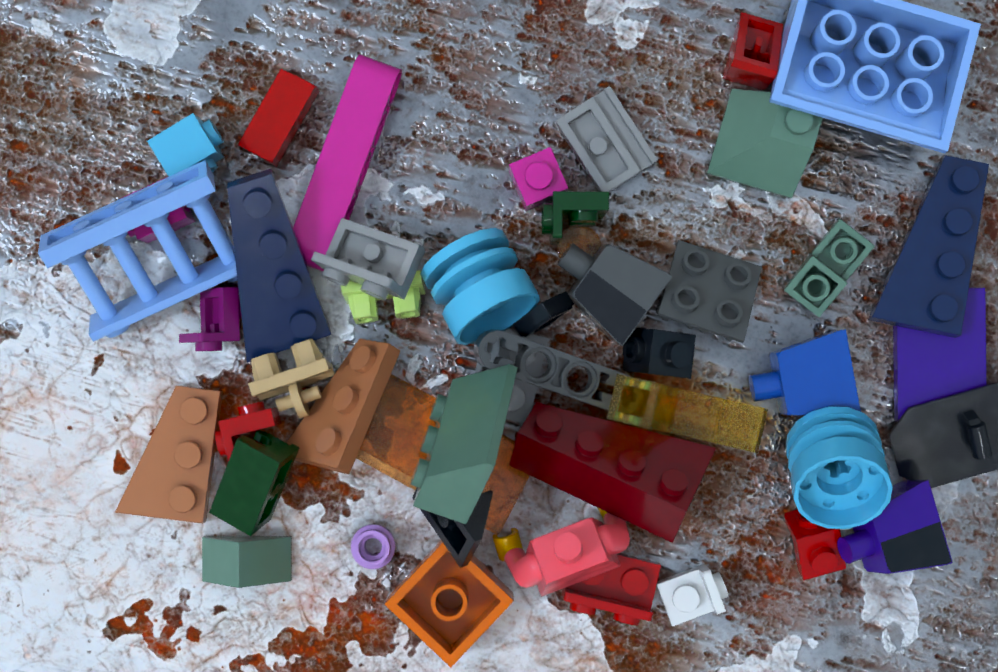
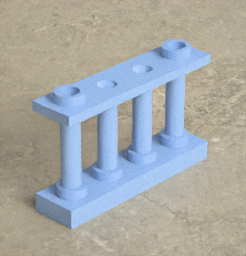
(111, 225)

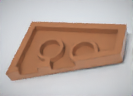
(347, 406)
(178, 460)

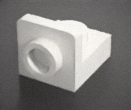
(692, 594)

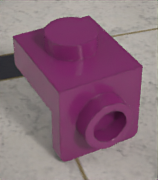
(219, 319)

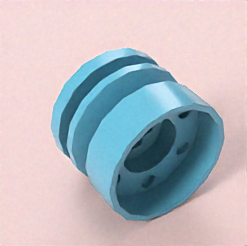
(479, 285)
(838, 468)

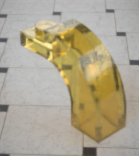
(687, 413)

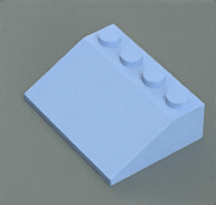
(876, 67)

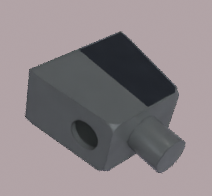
(613, 288)

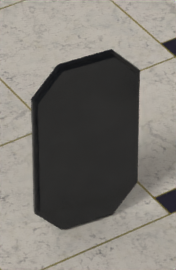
(948, 437)

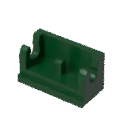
(253, 481)

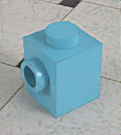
(187, 144)

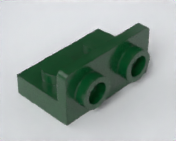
(578, 207)

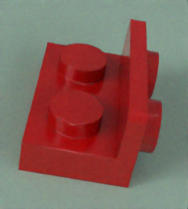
(624, 591)

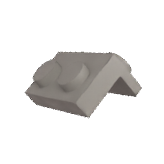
(370, 258)

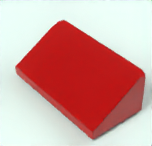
(279, 117)

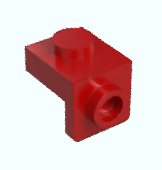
(250, 418)
(814, 546)

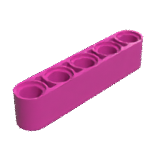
(346, 154)

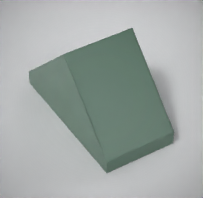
(246, 560)

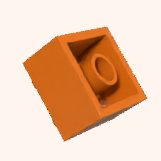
(449, 603)

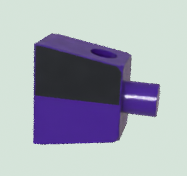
(902, 536)

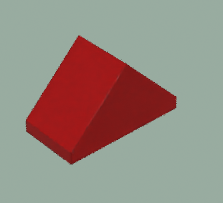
(754, 52)

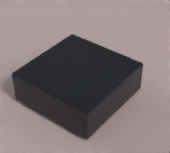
(544, 314)

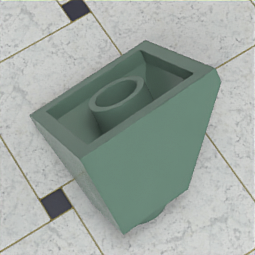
(763, 143)

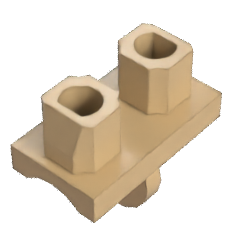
(272, 382)

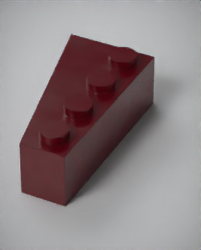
(613, 466)

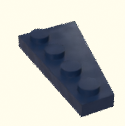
(936, 259)
(272, 274)

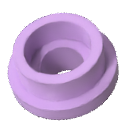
(367, 559)

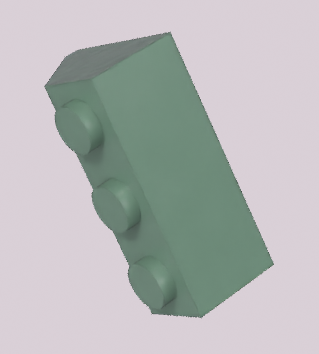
(463, 443)

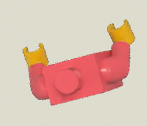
(566, 553)

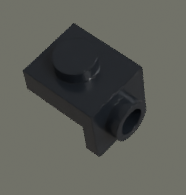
(659, 353)

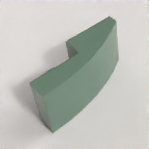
(828, 267)

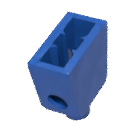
(809, 376)

